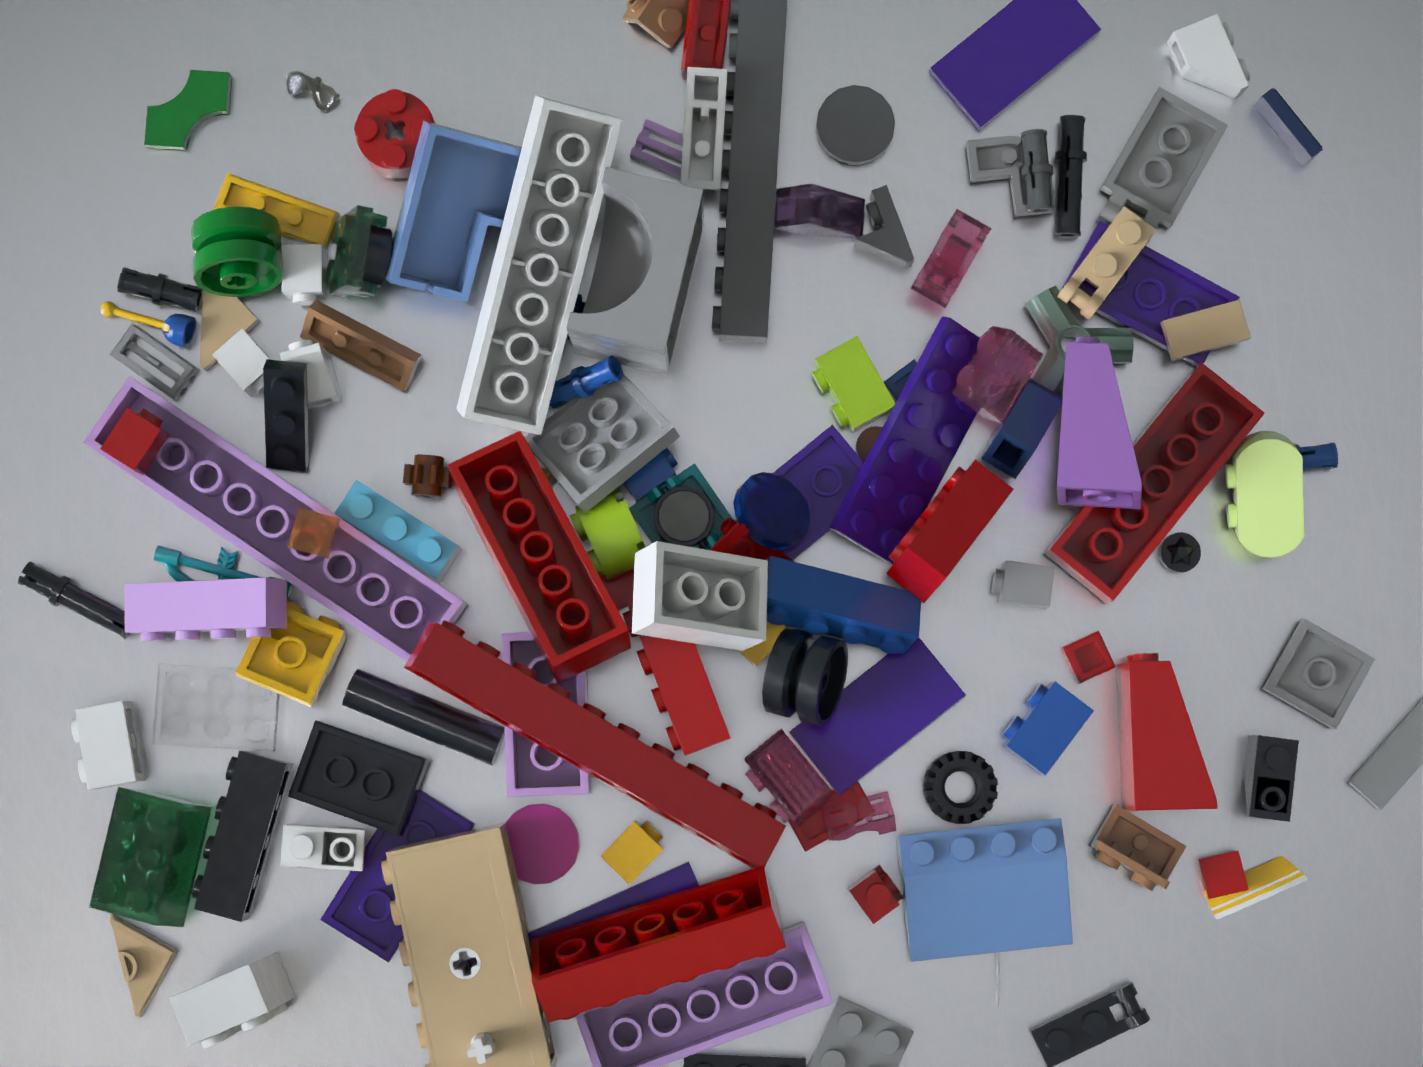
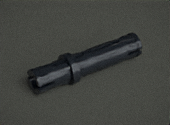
(1070, 175)
(63, 593)

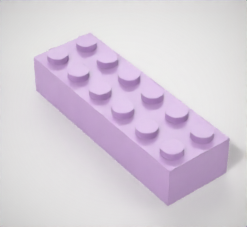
(709, 1009)

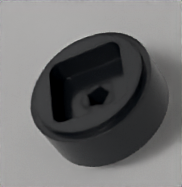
(1179, 552)

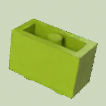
(853, 385)

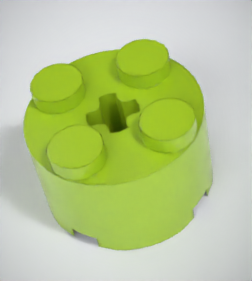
(611, 534)

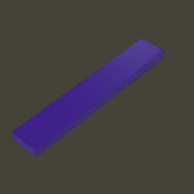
(659, 886)

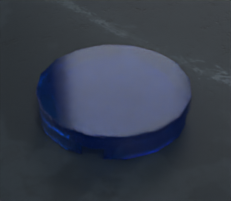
(772, 510)

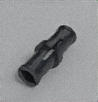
(159, 289)

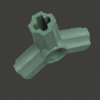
(1058, 322)

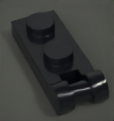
(1088, 1025)

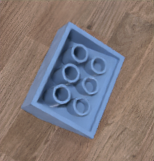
(985, 889)

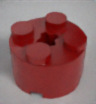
(379, 120)

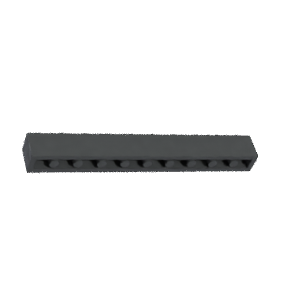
(751, 171)

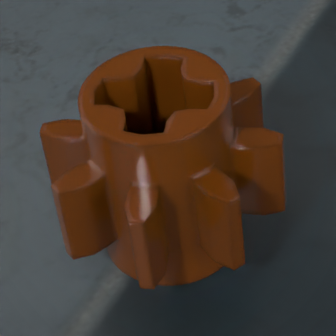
(427, 476)

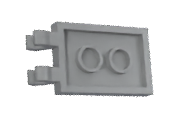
(1161, 160)

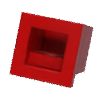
(876, 894)

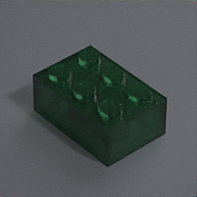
(150, 857)

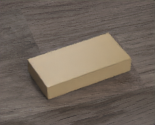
(1205, 330)

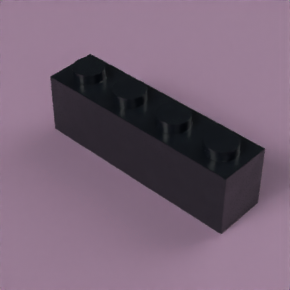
(242, 835)

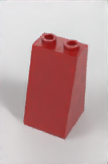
(1157, 741)

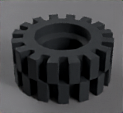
(984, 779)

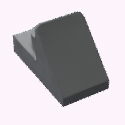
(889, 241)

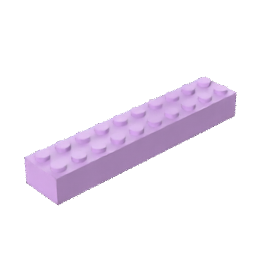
(258, 514)

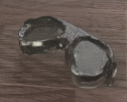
(322, 94)

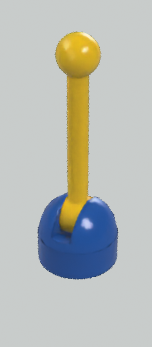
(177, 328)

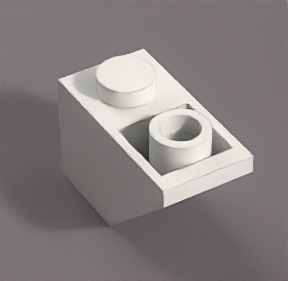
(1207, 57)
(321, 376)
(322, 847)

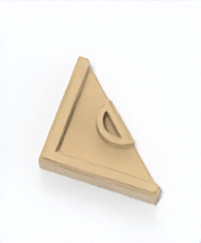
(219, 322)
(142, 961)

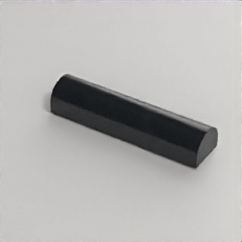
(424, 716)

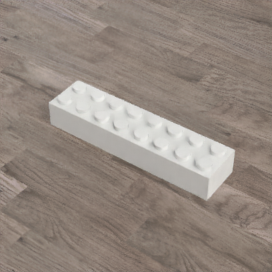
(538, 265)

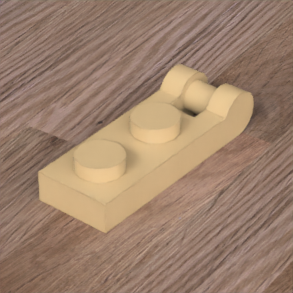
(1107, 261)

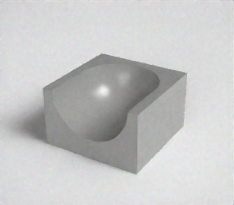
(640, 271)

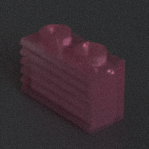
(996, 373)
(789, 778)

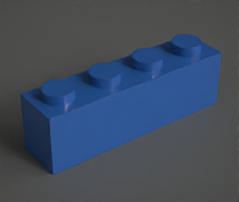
(841, 606)

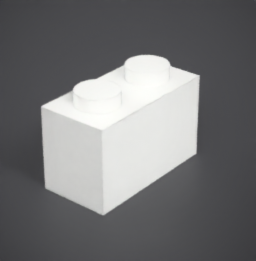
(107, 745)

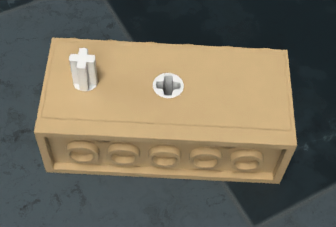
(457, 899)

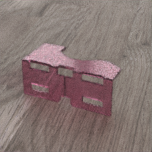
(867, 811)

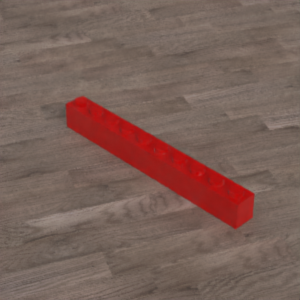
(594, 745)

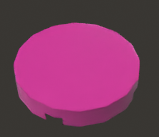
(542, 843)

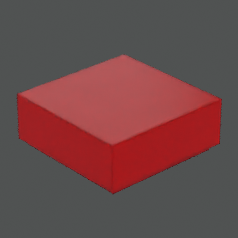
(1088, 657)
(1223, 874)

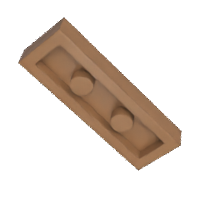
(360, 345)

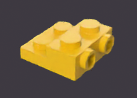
(294, 658)

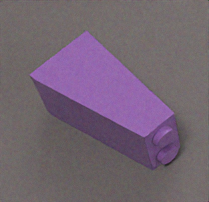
(1095, 443)

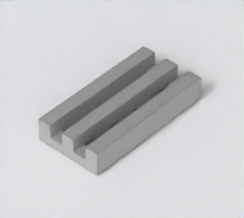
(181, 381)

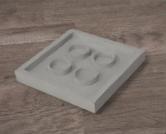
(601, 441)

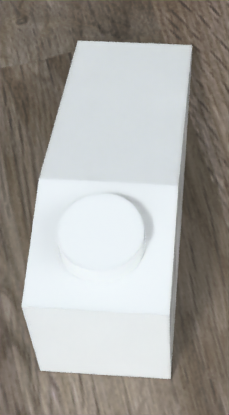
(703, 128)

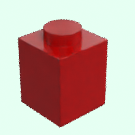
(136, 439)

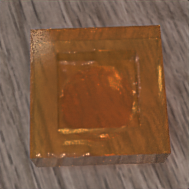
(313, 533)

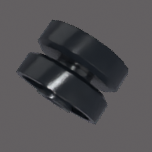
(805, 676)

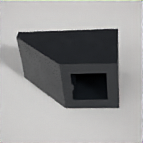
(1270, 776)

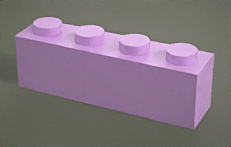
(206, 607)

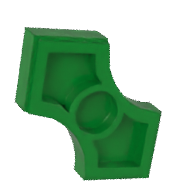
(176, 120)

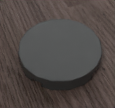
(855, 125)

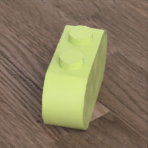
(1266, 494)

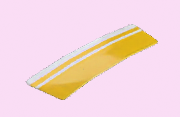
(1262, 883)

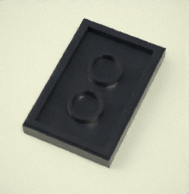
(358, 778)

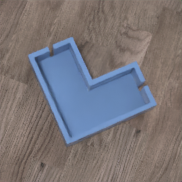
(450, 198)

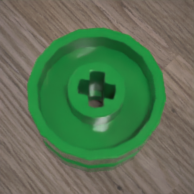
(237, 252)

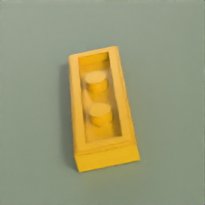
(297, 217)

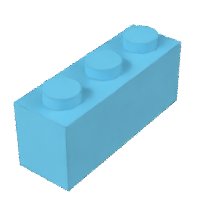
(398, 530)

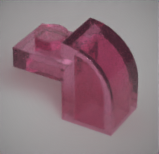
(951, 258)

